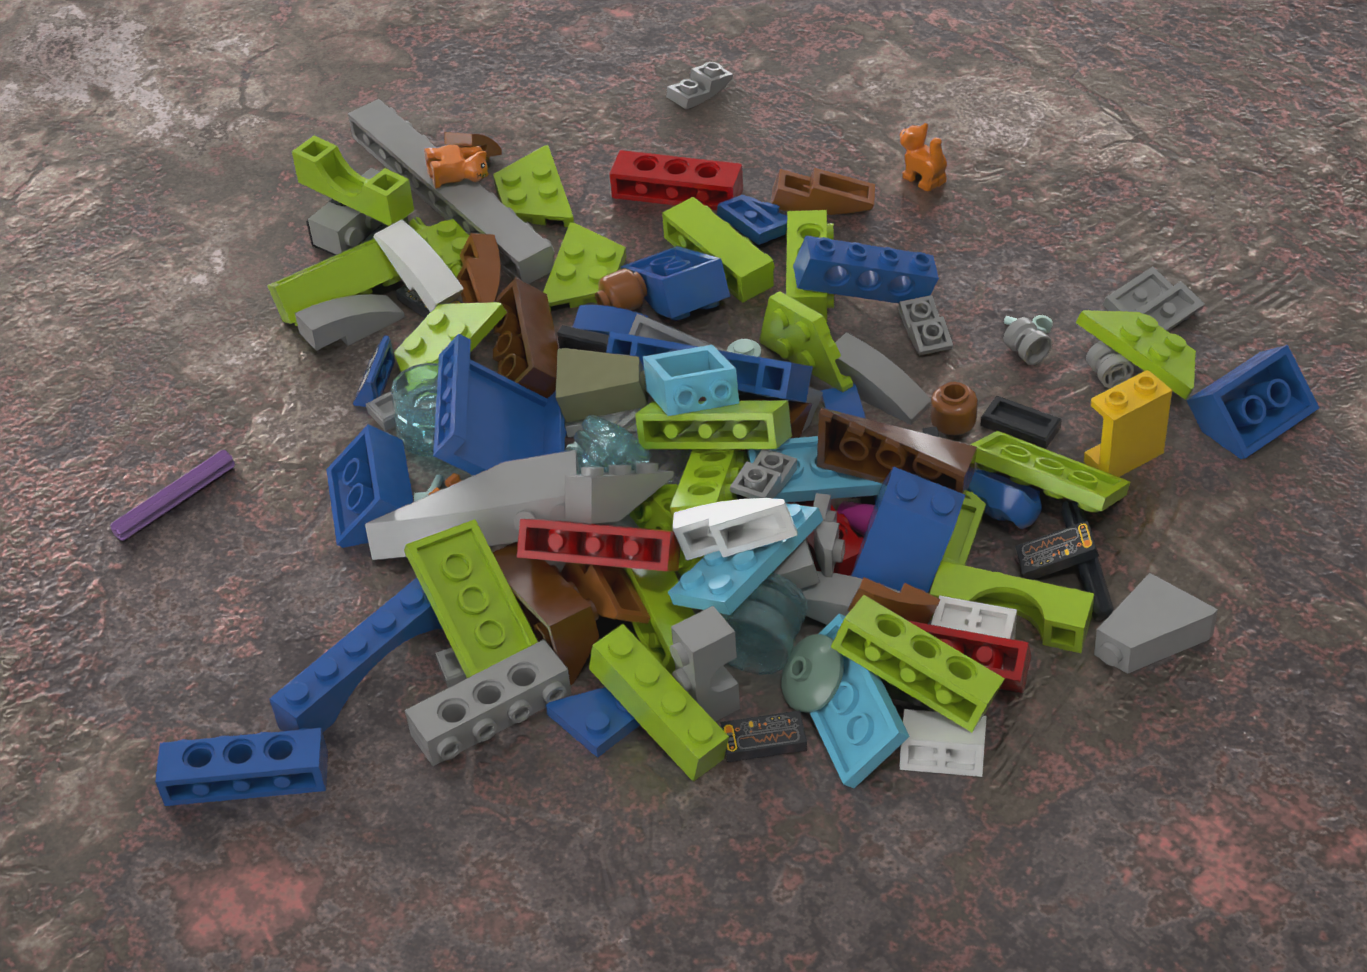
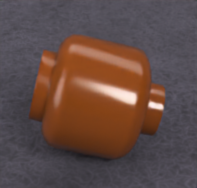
(621, 290)
(953, 408)

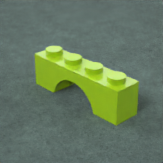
(323, 169)
(1056, 611)

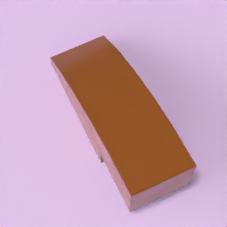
(822, 192)
(480, 269)
(608, 589)

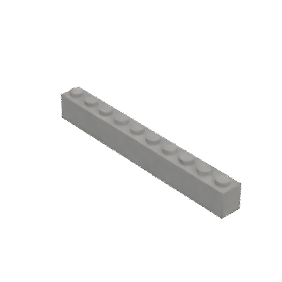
(476, 210)

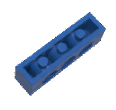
(864, 270)
(242, 766)

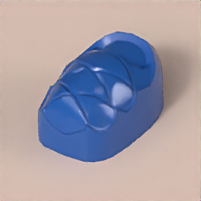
(1006, 498)

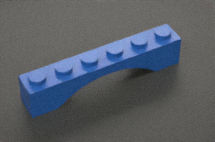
(753, 373)
(324, 687)

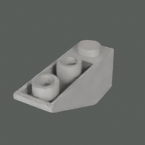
(610, 495)

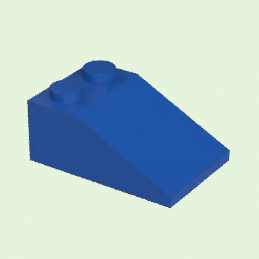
(681, 281)
(907, 531)

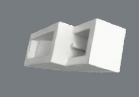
(418, 265)
(732, 526)

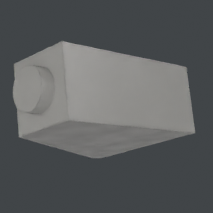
(1153, 625)

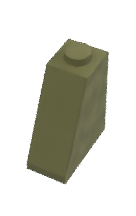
(598, 383)

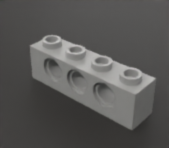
(488, 702)

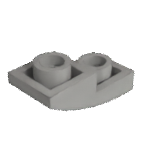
(703, 84)
(924, 326)
(765, 475)
(827, 544)

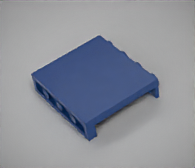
(488, 416)

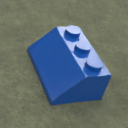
(1254, 402)
(367, 483)

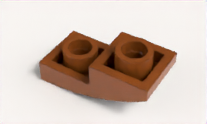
(472, 140)
(909, 603)

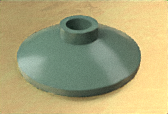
(812, 674)

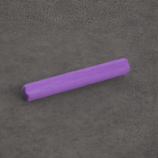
(172, 495)

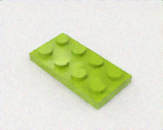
(1050, 471)
(470, 596)

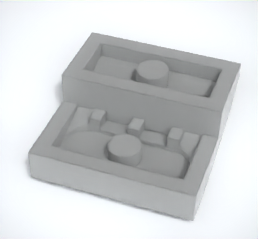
(1156, 297)

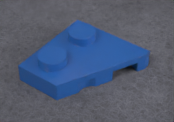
(753, 218)
(593, 719)

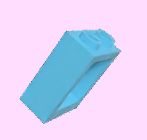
(686, 375)

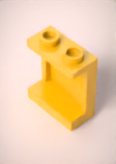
(1133, 424)

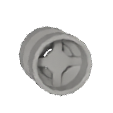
(1027, 341)
(1109, 365)

